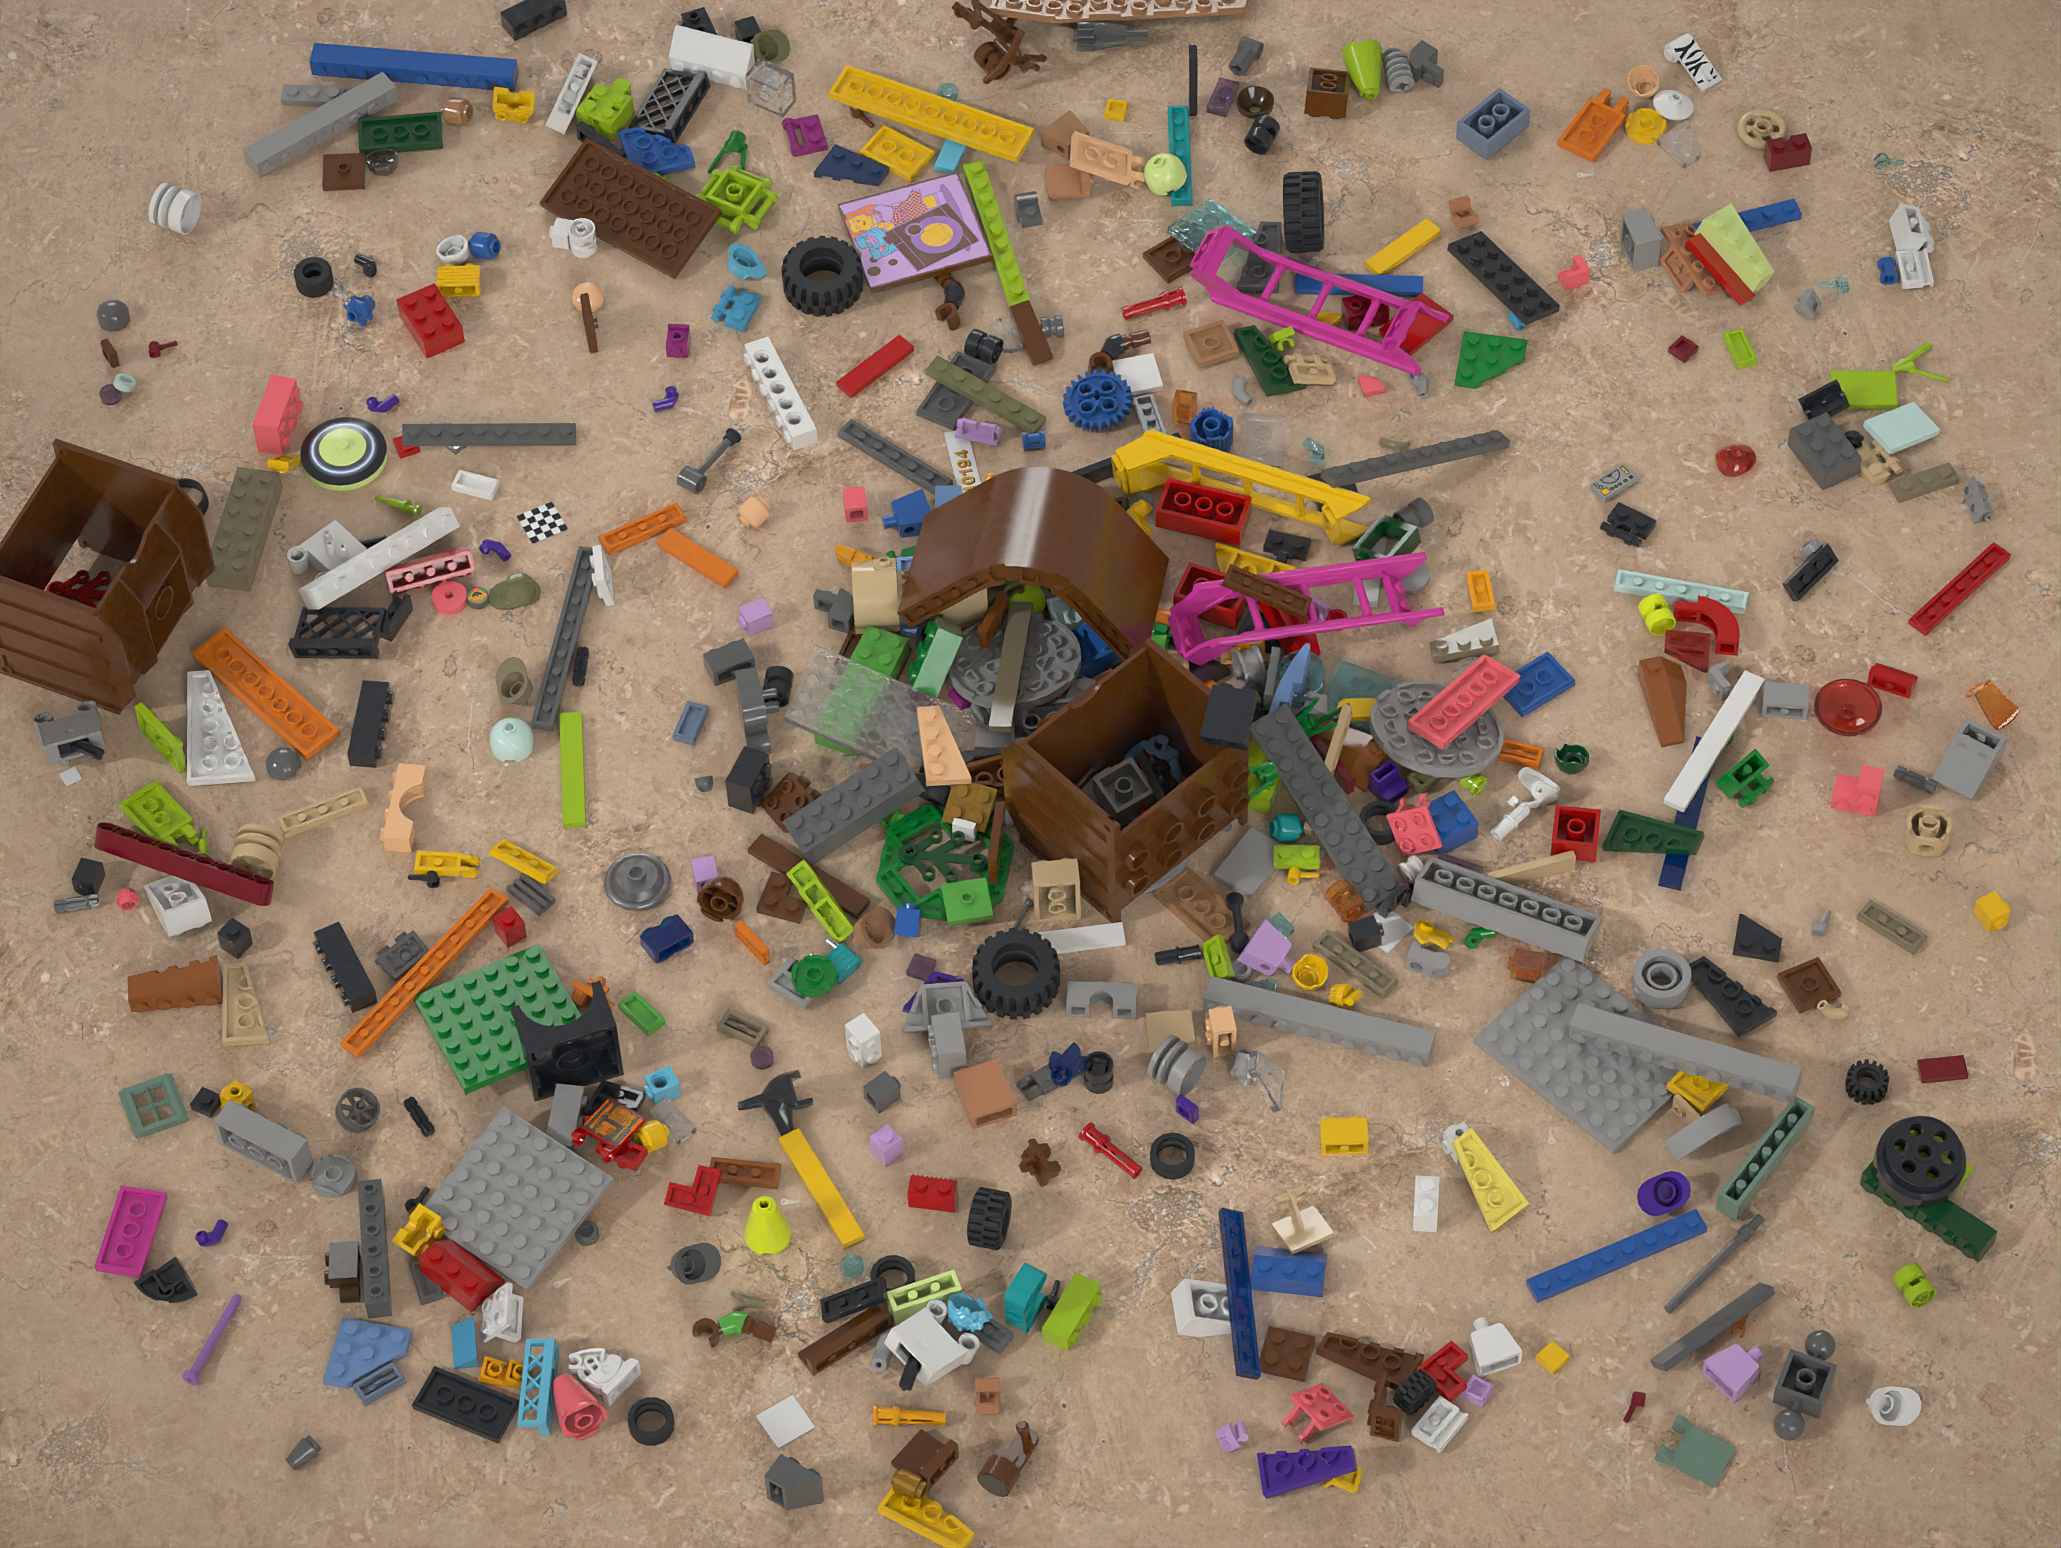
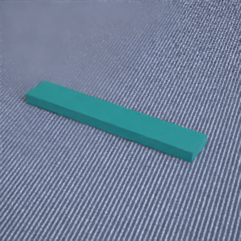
(1180, 146)

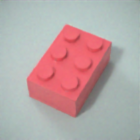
(277, 414)

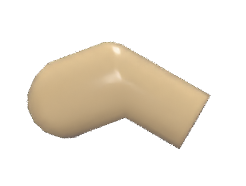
(1831, 1013)

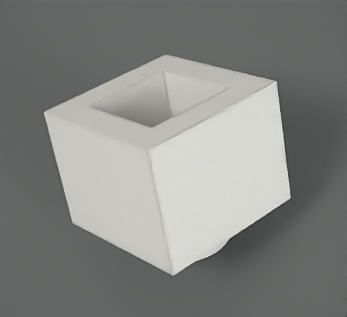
(559, 233)

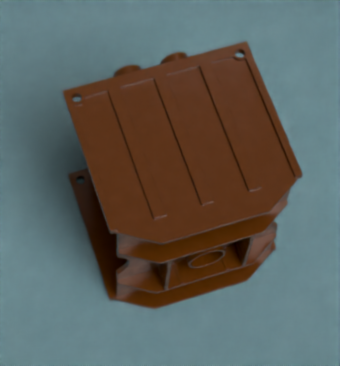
(119, 514)
(1096, 730)

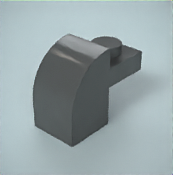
(1423, 64)
(1027, 209)
(839, 608)

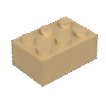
(1056, 890)

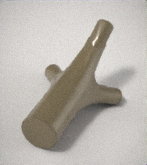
(1393, 445)
(746, 1301)

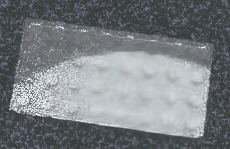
(867, 709)

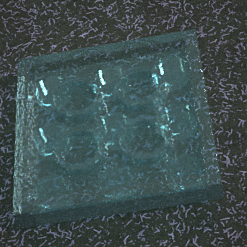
(1194, 225)
(1355, 682)

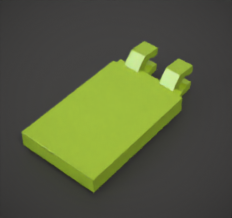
(159, 815)

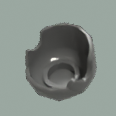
(113, 315)
(283, 763)

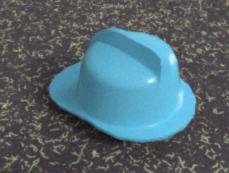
(744, 262)

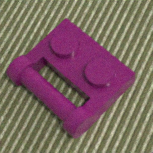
(811, 132)

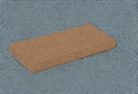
(1198, 906)

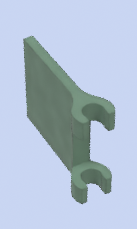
(1697, 1453)

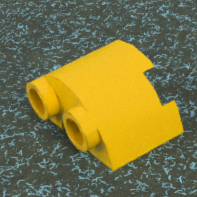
(513, 106)
(420, 1231)

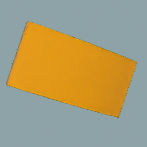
(502, 1373)

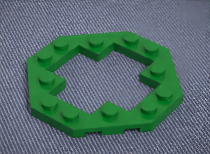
(907, 829)

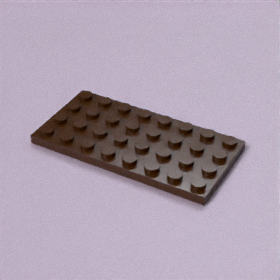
(631, 208)

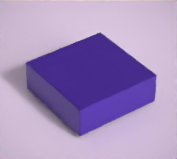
(1187, 1109)

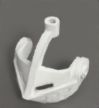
(1540, 786)

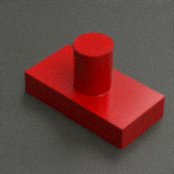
(628, 1156)

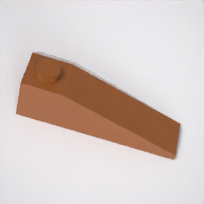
(1665, 696)
(1359, 754)

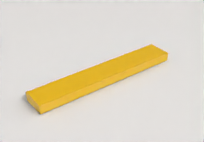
(821, 1188)

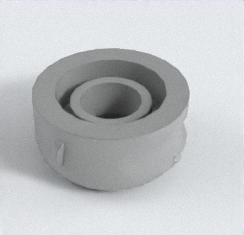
(1661, 965)

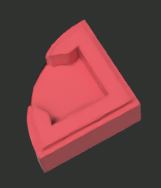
(1370, 386)

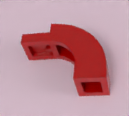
(1716, 618)

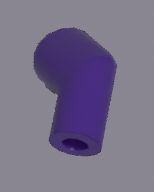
(382, 406)
(495, 546)
(206, 1239)

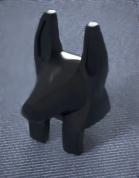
(778, 1101)

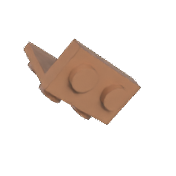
(1067, 182)

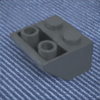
(792, 1484)

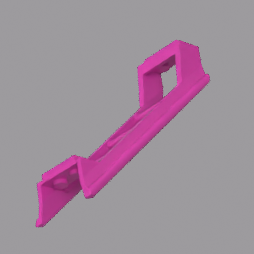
(1216, 245)
(1205, 595)

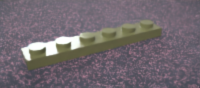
(985, 395)

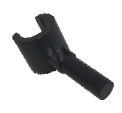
(431, 877)
(414, 1202)
(1052, 1298)

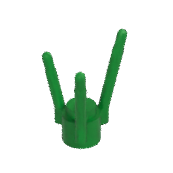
(735, 143)
(1311, 723)
(1266, 773)

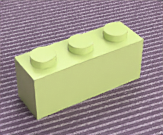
(912, 1298)

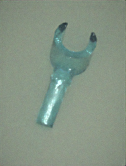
(1883, 159)
(1841, 284)

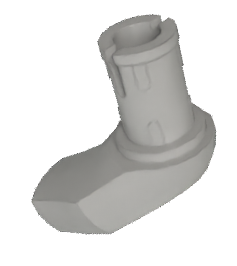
(881, 1355)

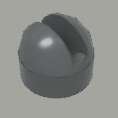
(704, 784)

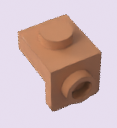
(1462, 213)
(987, 1395)

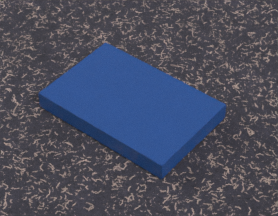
(1538, 684)

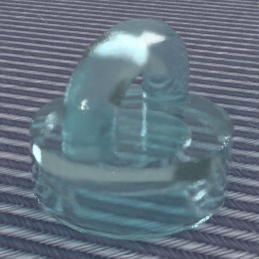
(852, 1266)

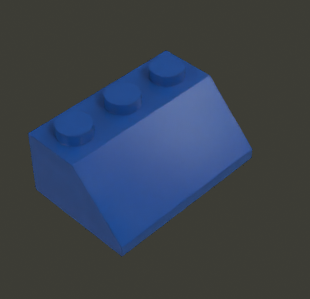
(1287, 1273)

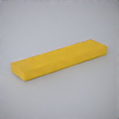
(1403, 247)

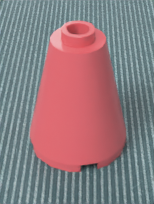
(576, 1408)

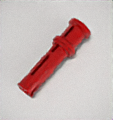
(1163, 301)
(1100, 1146)

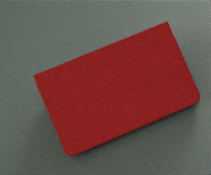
(1892, 680)

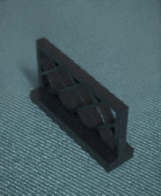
(684, 107)
(335, 646)

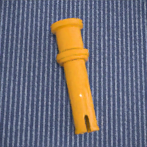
(896, 1416)

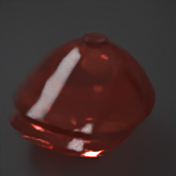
(1735, 459)

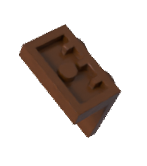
(1384, 1420)
(927, 1457)

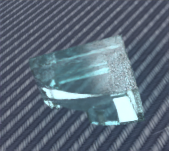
(1268, 984)

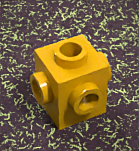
(237, 1093)

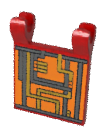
(611, 1125)

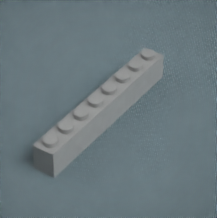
(320, 124)

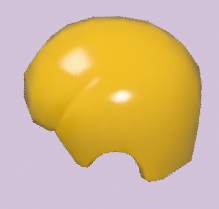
(1310, 972)

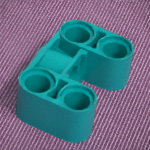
(1024, 1298)

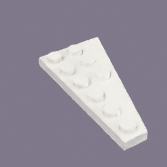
(212, 742)

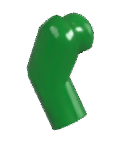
(1476, 935)

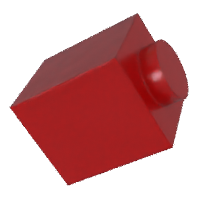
(509, 927)

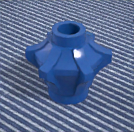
(360, 309)

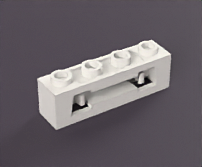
(571, 93)

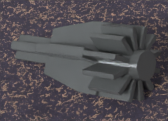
(1105, 35)

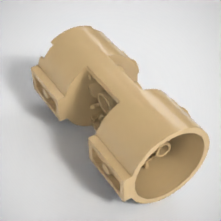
(879, 593)

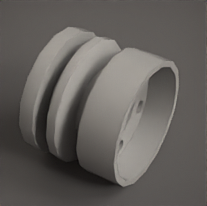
(1177, 1065)

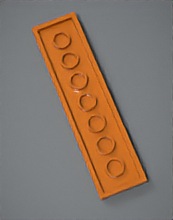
(266, 694)

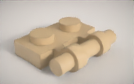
(1310, 369)
(1872, 469)

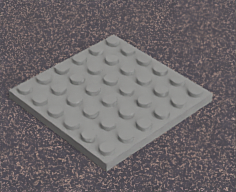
(517, 1198)

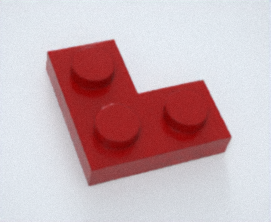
(700, 1196)
(1442, 1367)

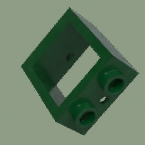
(1392, 528)

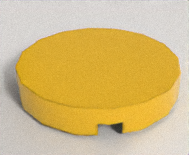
(1645, 126)

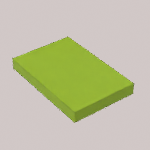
(1867, 388)

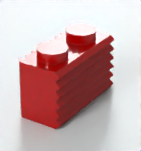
(932, 1193)

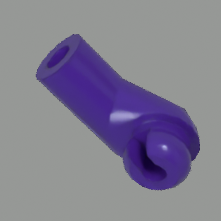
(668, 401)

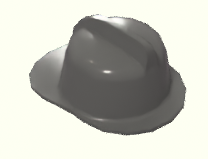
(695, 1263)

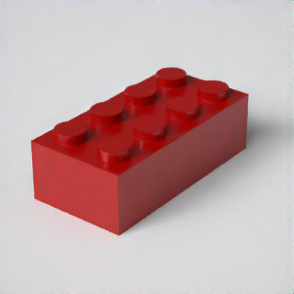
(1203, 511)

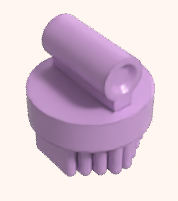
(1231, 1437)

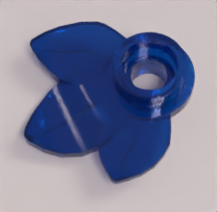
(1067, 1065)

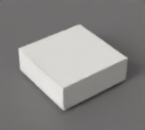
(966, 827)

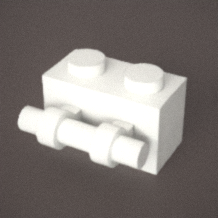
(1910, 229)

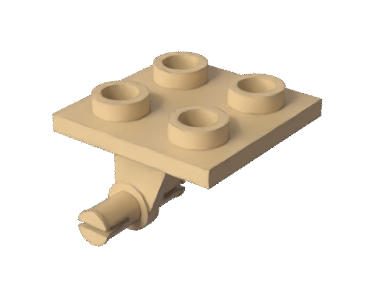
(1302, 1227)

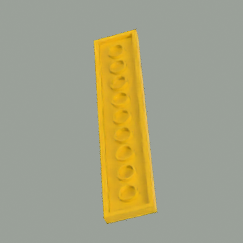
(931, 113)

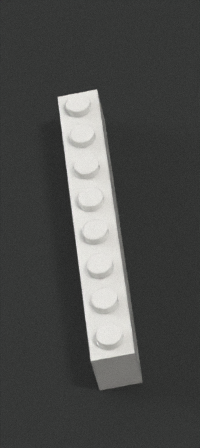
(379, 558)

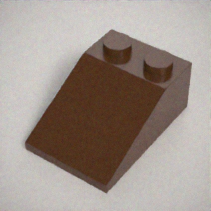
(1327, 93)

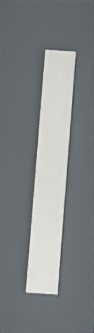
(1714, 741)

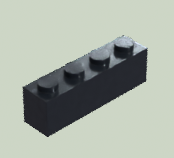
(370, 723)
(345, 967)

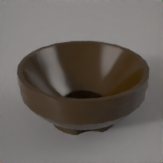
(1255, 97)

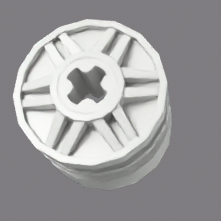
(175, 208)

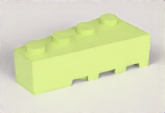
(1736, 246)

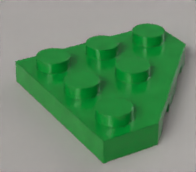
(1487, 357)

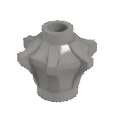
(1240, 1067)

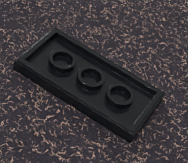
(466, 1404)

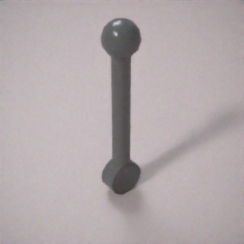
(1028, 903)

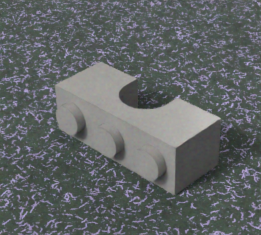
(1084, 995)

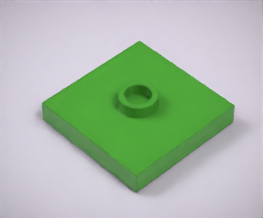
(967, 901)

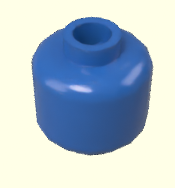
(484, 245)

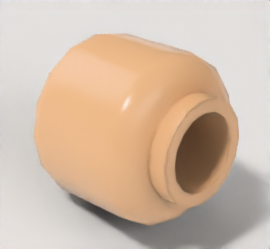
(753, 511)

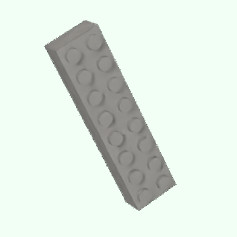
(1506, 909)

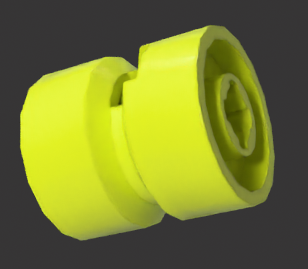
(1656, 614)

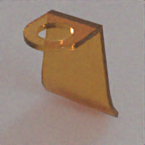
(1994, 703)

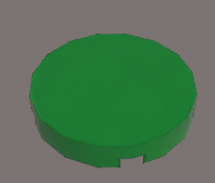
(814, 976)

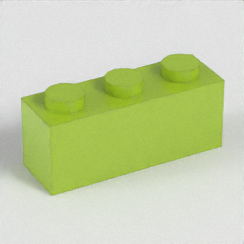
(1072, 1312)

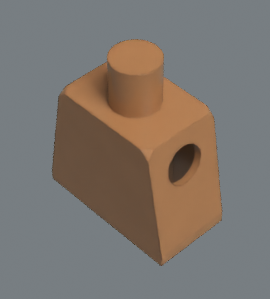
(1058, 134)

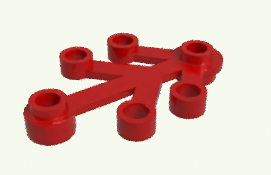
(85, 592)

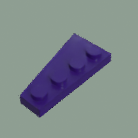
(1300, 1469)

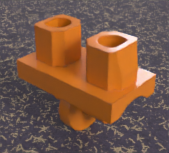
(583, 992)

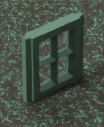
(173, 1099)

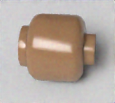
(457, 111)

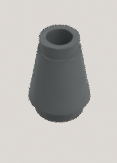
(303, 1452)

